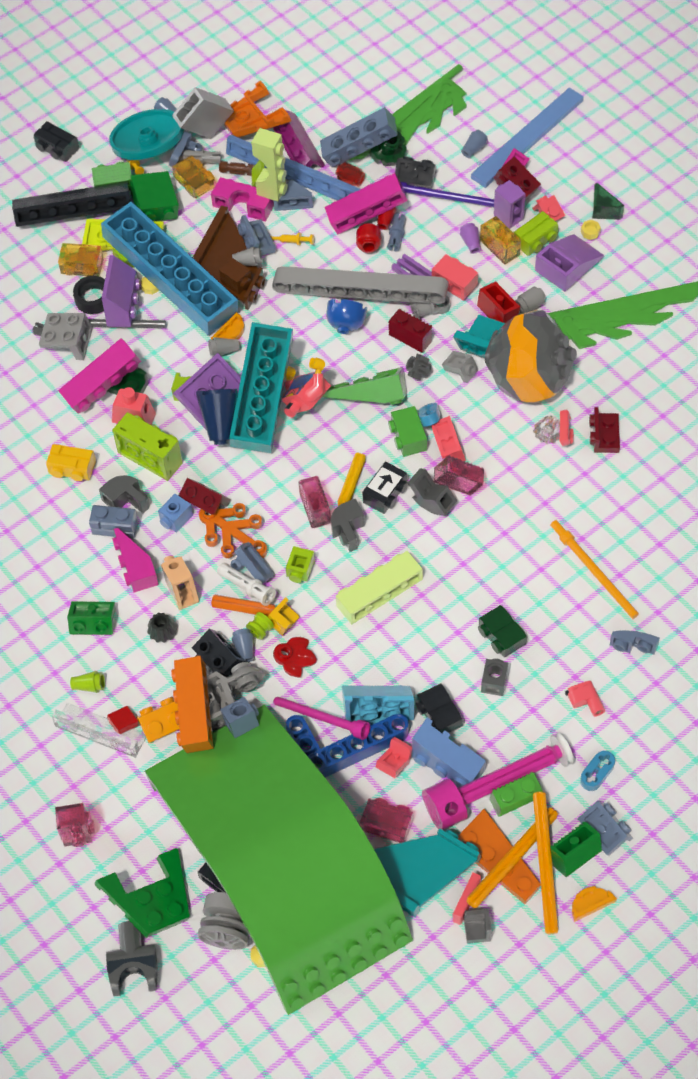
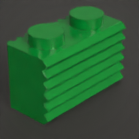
(576, 849)

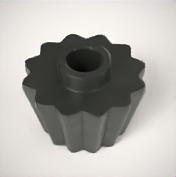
(161, 627)

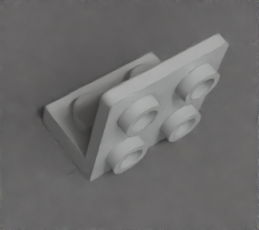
(67, 331)

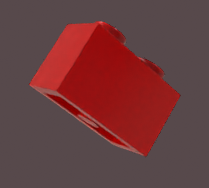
(497, 303)

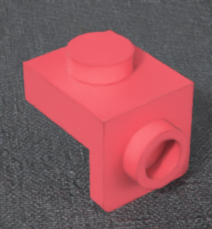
(550, 207)
(395, 758)

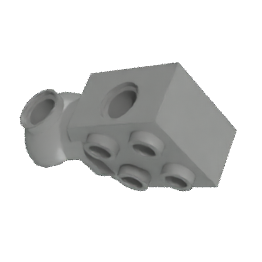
(222, 689)

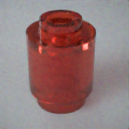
(350, 174)

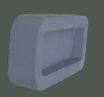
(184, 144)
(251, 559)

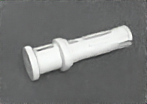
(253, 587)

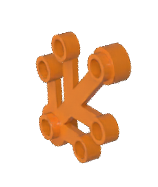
(231, 528)

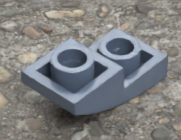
(625, 641)

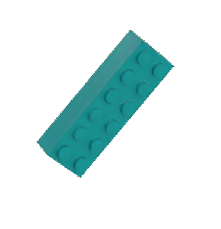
(261, 387)

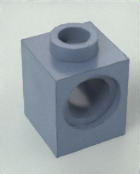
(240, 717)

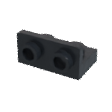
(415, 172)

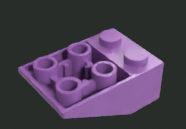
(566, 261)

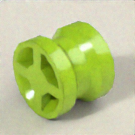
(260, 625)

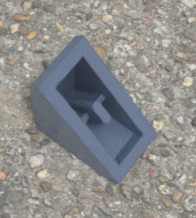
(295, 198)

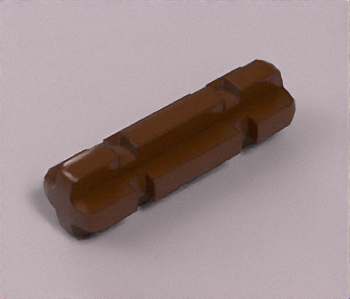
(235, 168)

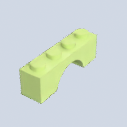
(269, 149)

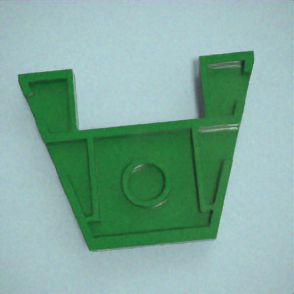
(154, 905)

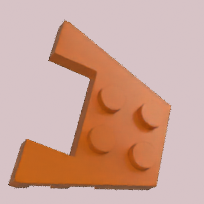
(248, 117)

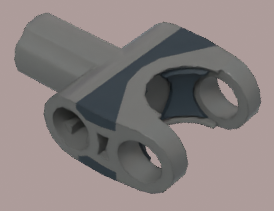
(131, 959)

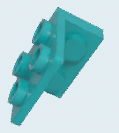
(479, 335)

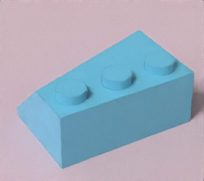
(377, 702)

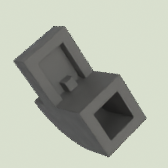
(122, 490)
(431, 496)
(344, 521)

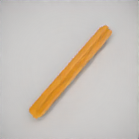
(507, 863)
(545, 863)

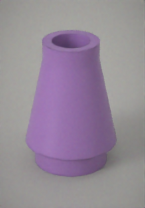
(470, 236)

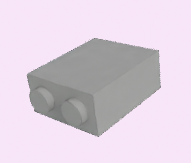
(202, 112)

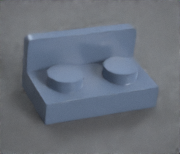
(611, 830)

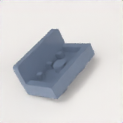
(256, 235)

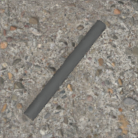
(135, 323)

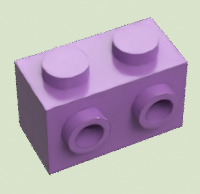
(509, 203)

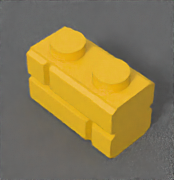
(70, 462)

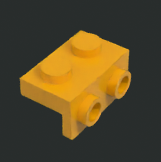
(158, 721)

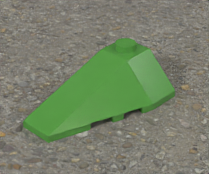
(382, 388)

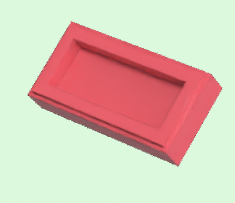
(458, 914)

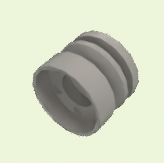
(223, 924)

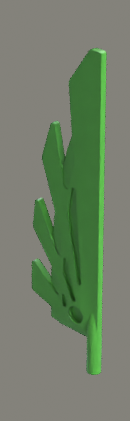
(427, 106)
(633, 309)

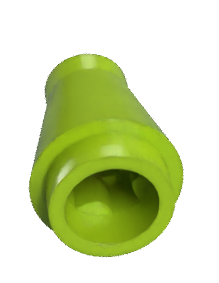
(88, 682)

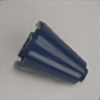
(217, 412)

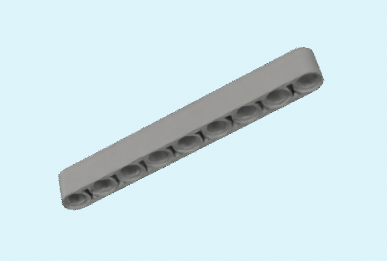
(360, 285)

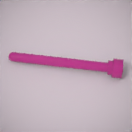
(359, 729)

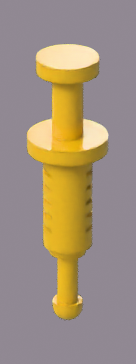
(134, 164)
(294, 238)

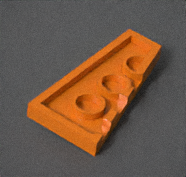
(492, 848)

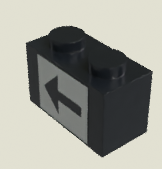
(385, 487)

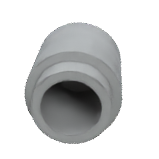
(531, 299)

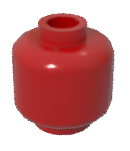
(368, 238)

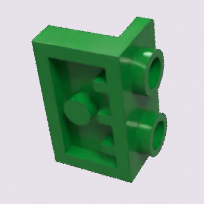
(91, 618)

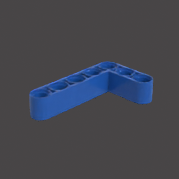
(344, 746)

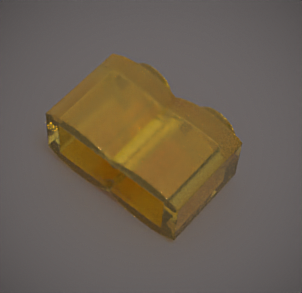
(193, 176)

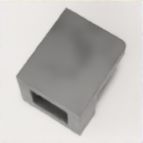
(477, 926)

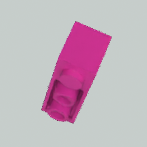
(138, 563)

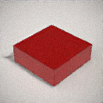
(122, 720)

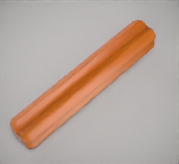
(241, 605)

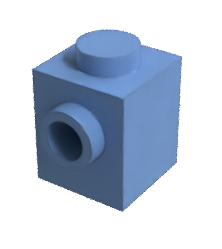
(175, 513)

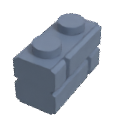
(106, 518)

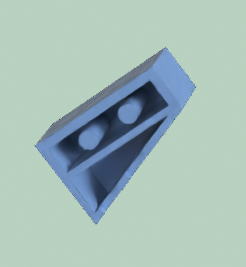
(445, 757)

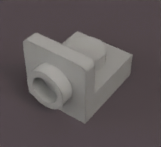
(461, 364)

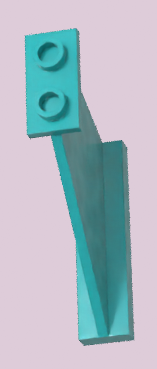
(425, 866)

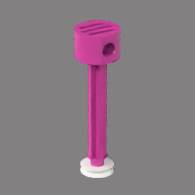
(447, 802)

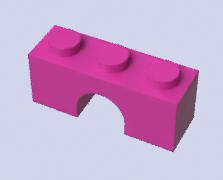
(231, 192)

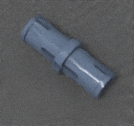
(396, 232)

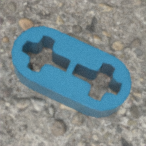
(429, 414)
(601, 774)

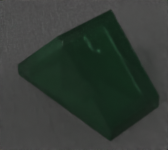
(606, 205)

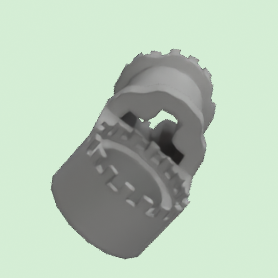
(422, 309)

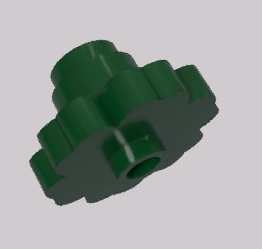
(389, 151)

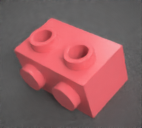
(460, 277)

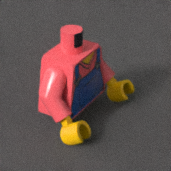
(304, 390)

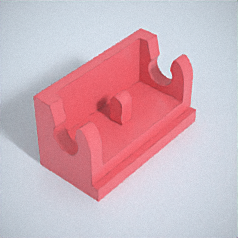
(447, 439)

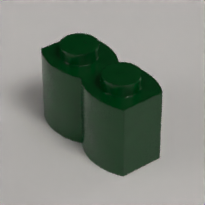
(502, 631)

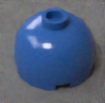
(345, 315)

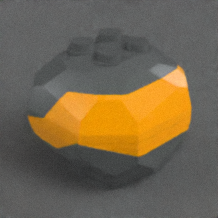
(530, 357)

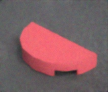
(566, 434)

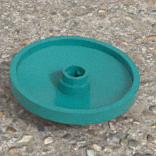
(145, 134)

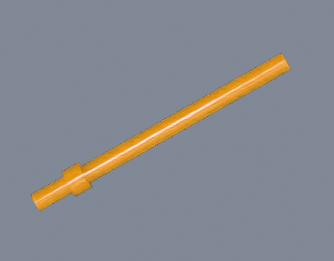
(568, 539)

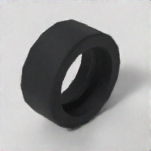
(86, 284)

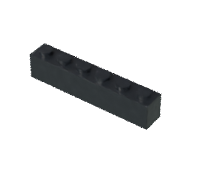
(70, 204)

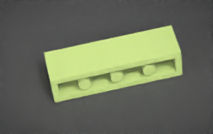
(379, 587)

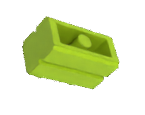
(537, 233)

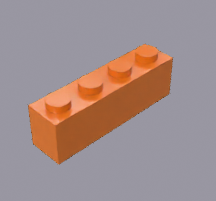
(193, 704)

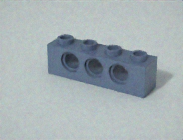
(358, 137)

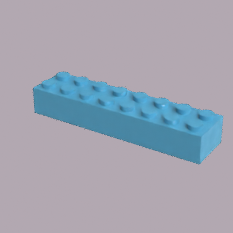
(169, 268)

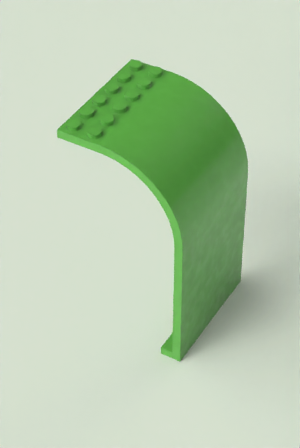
(285, 857)

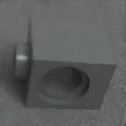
(494, 685)

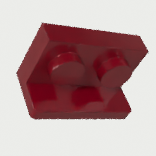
(605, 432)
(202, 496)

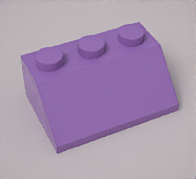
(120, 293)

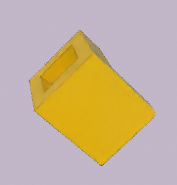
(283, 617)

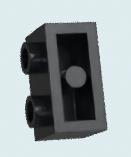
(217, 653)

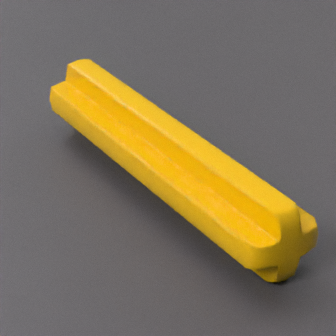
(352, 478)

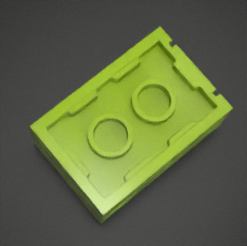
(147, 446)

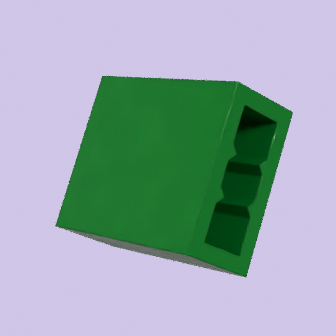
(154, 195)

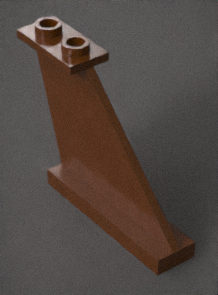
(217, 249)

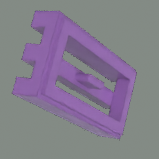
(410, 265)

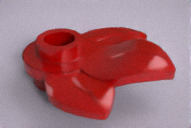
(297, 656)

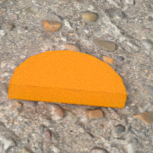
(231, 329)
(590, 901)

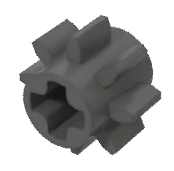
(418, 367)

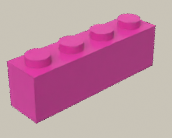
(366, 203)
(100, 376)

